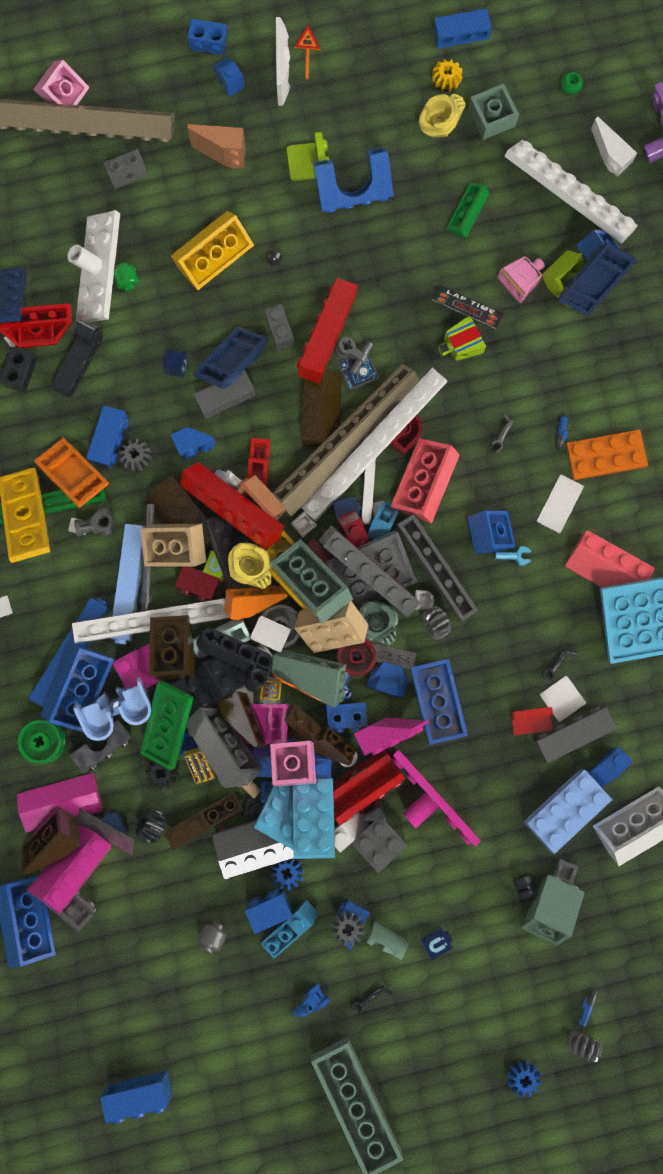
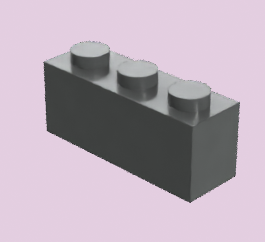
(215, 399)

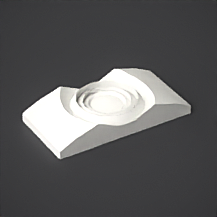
(282, 61)

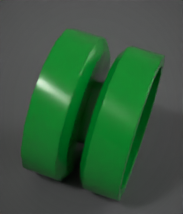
(41, 730)

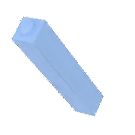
(128, 576)

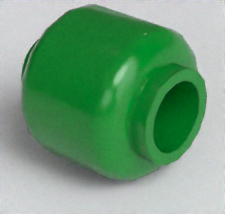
(125, 277)

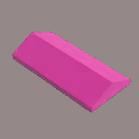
(70, 795)

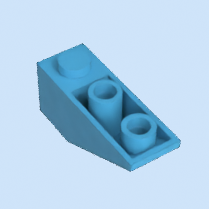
(290, 929)

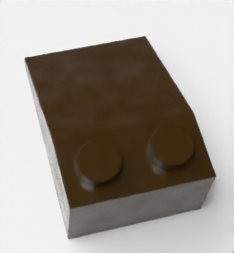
(171, 648)
(51, 841)

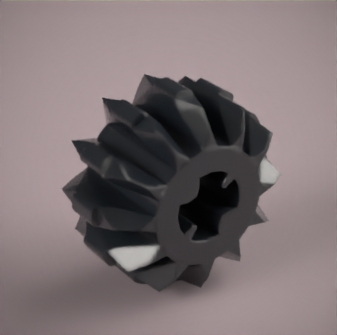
(161, 780)
(151, 825)

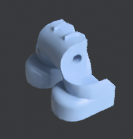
(98, 717)

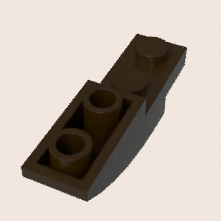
(325, 740)
(203, 821)

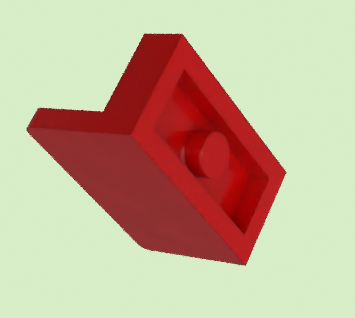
(531, 721)

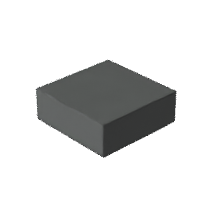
(565, 871)

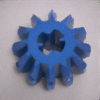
(280, 875)
(520, 1073)

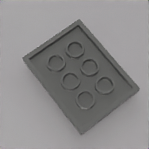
(389, 555)

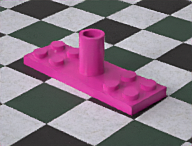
(430, 801)

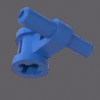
(314, 1000)

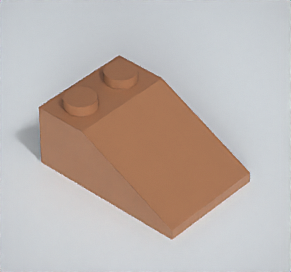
(219, 143)

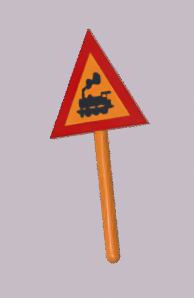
(308, 42)

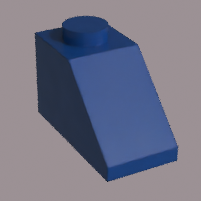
(229, 76)
(610, 766)
(358, 910)

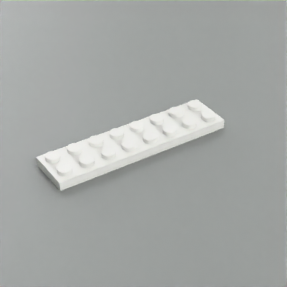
(571, 190)

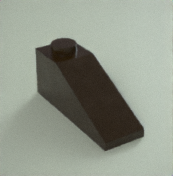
(240, 715)

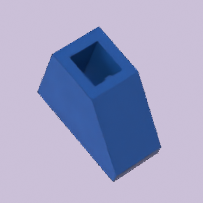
(191, 442)

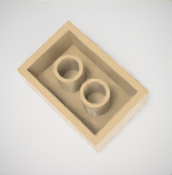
(173, 545)
(341, 630)

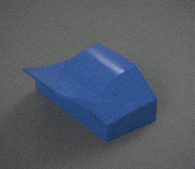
(388, 680)

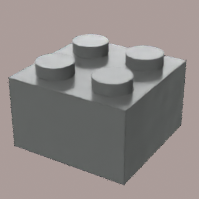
(379, 844)

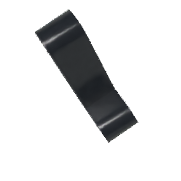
(78, 359)
(207, 644)

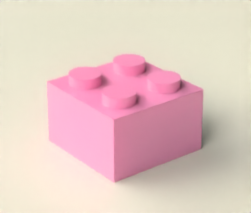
(293, 763)

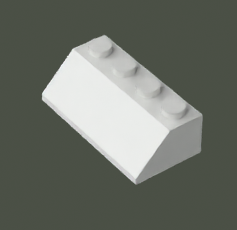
(633, 827)

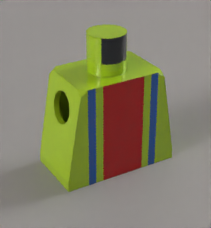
(462, 341)

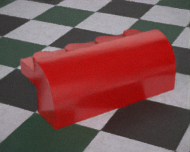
(364, 785)

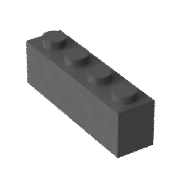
(574, 735)

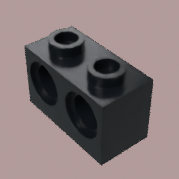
(23, 370)

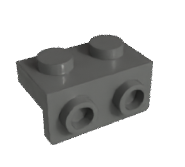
(77, 912)

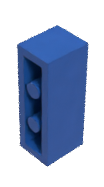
(462, 28)
(108, 437)

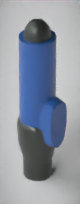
(562, 432)
(587, 1008)

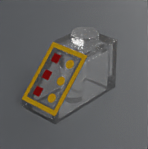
(271, 691)

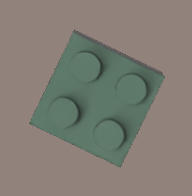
(493, 111)

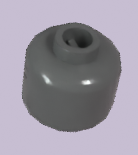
(211, 937)

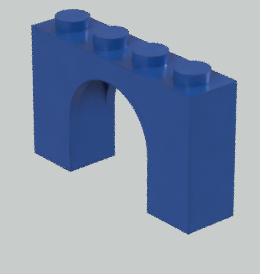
(376, 188)

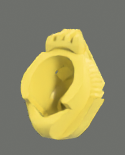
(441, 115)
(250, 565)

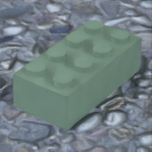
(311, 581)

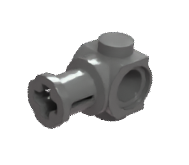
(94, 524)

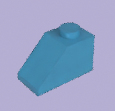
(383, 521)

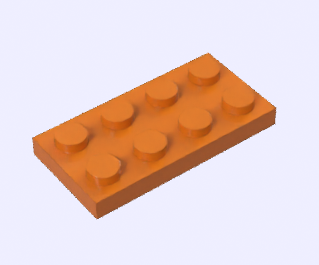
(606, 455)

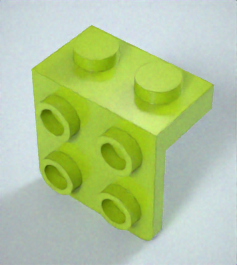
(302, 155)

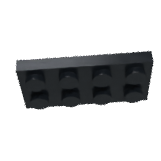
(223, 539)

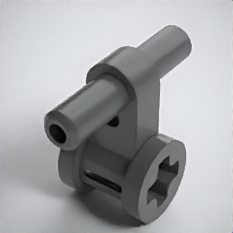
(359, 356)

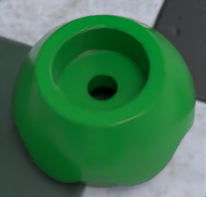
(571, 88)

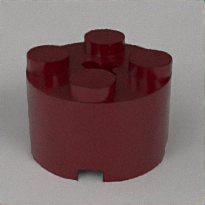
(357, 668)

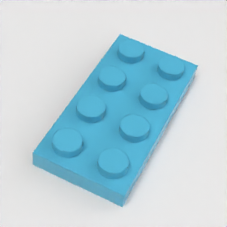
(313, 820)

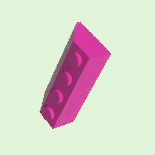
(65, 877)

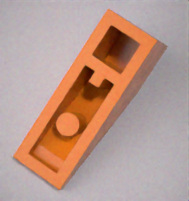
(249, 601)

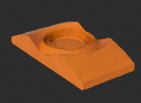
(71, 472)

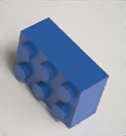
(136, 1097)

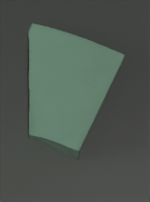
(387, 940)

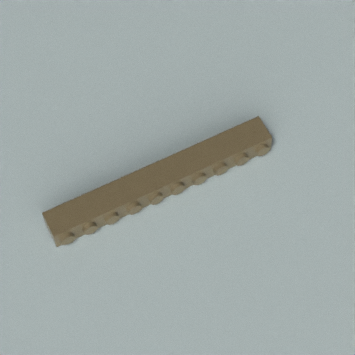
(86, 119)
(344, 441)

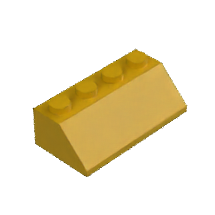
(212, 250)

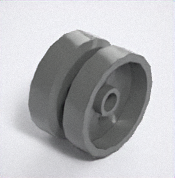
(286, 616)

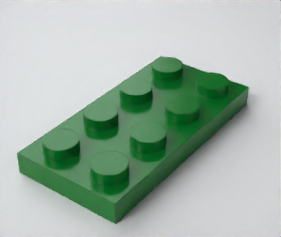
(166, 725)

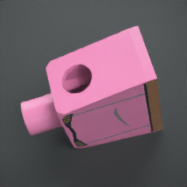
(521, 277)

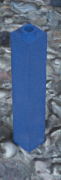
(93, 610)

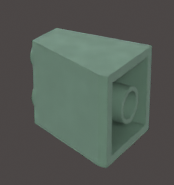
(553, 910)

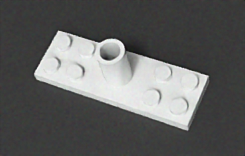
(96, 266)

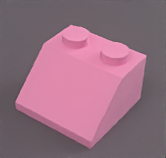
(61, 85)

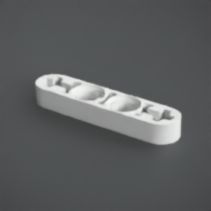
(368, 494)

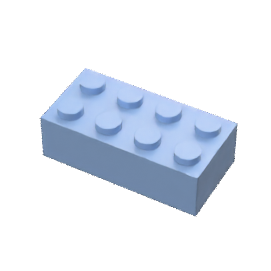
(567, 810)

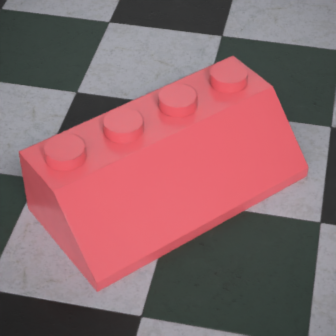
(425, 479)
(606, 563)

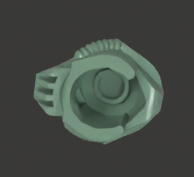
(381, 621)

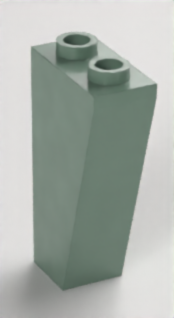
(312, 674)

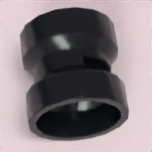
(524, 886)

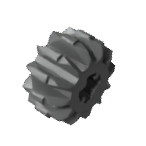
(132, 449)
(436, 622)
(354, 931)
(584, 1046)

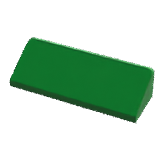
(468, 209)

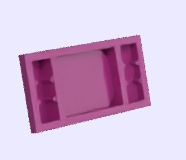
(271, 722)

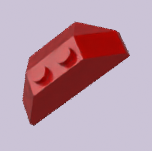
(39, 325)

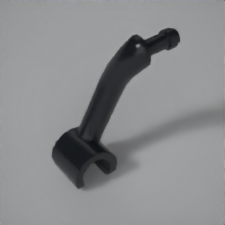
(557, 663)
(370, 997)

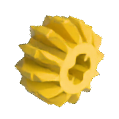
(447, 75)

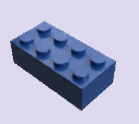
(76, 682)
(438, 701)

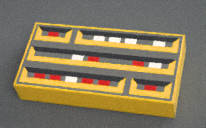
(198, 766)

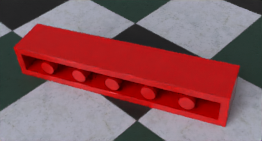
(327, 331)
(231, 505)

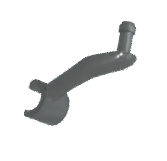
(503, 433)

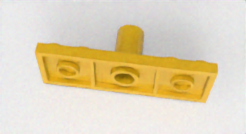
(23, 515)

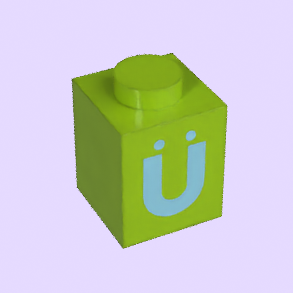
(212, 566)

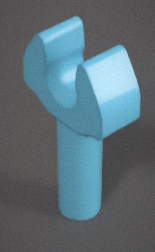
(515, 555)

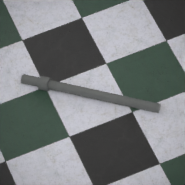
(145, 598)

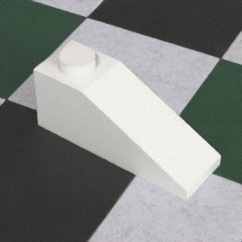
(614, 150)

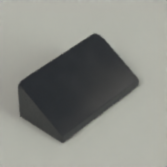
(374, 811)

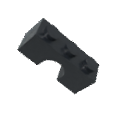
(88, 756)

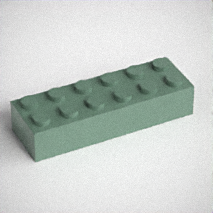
(356, 1107)

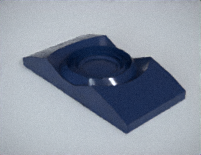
(596, 278)
(231, 357)

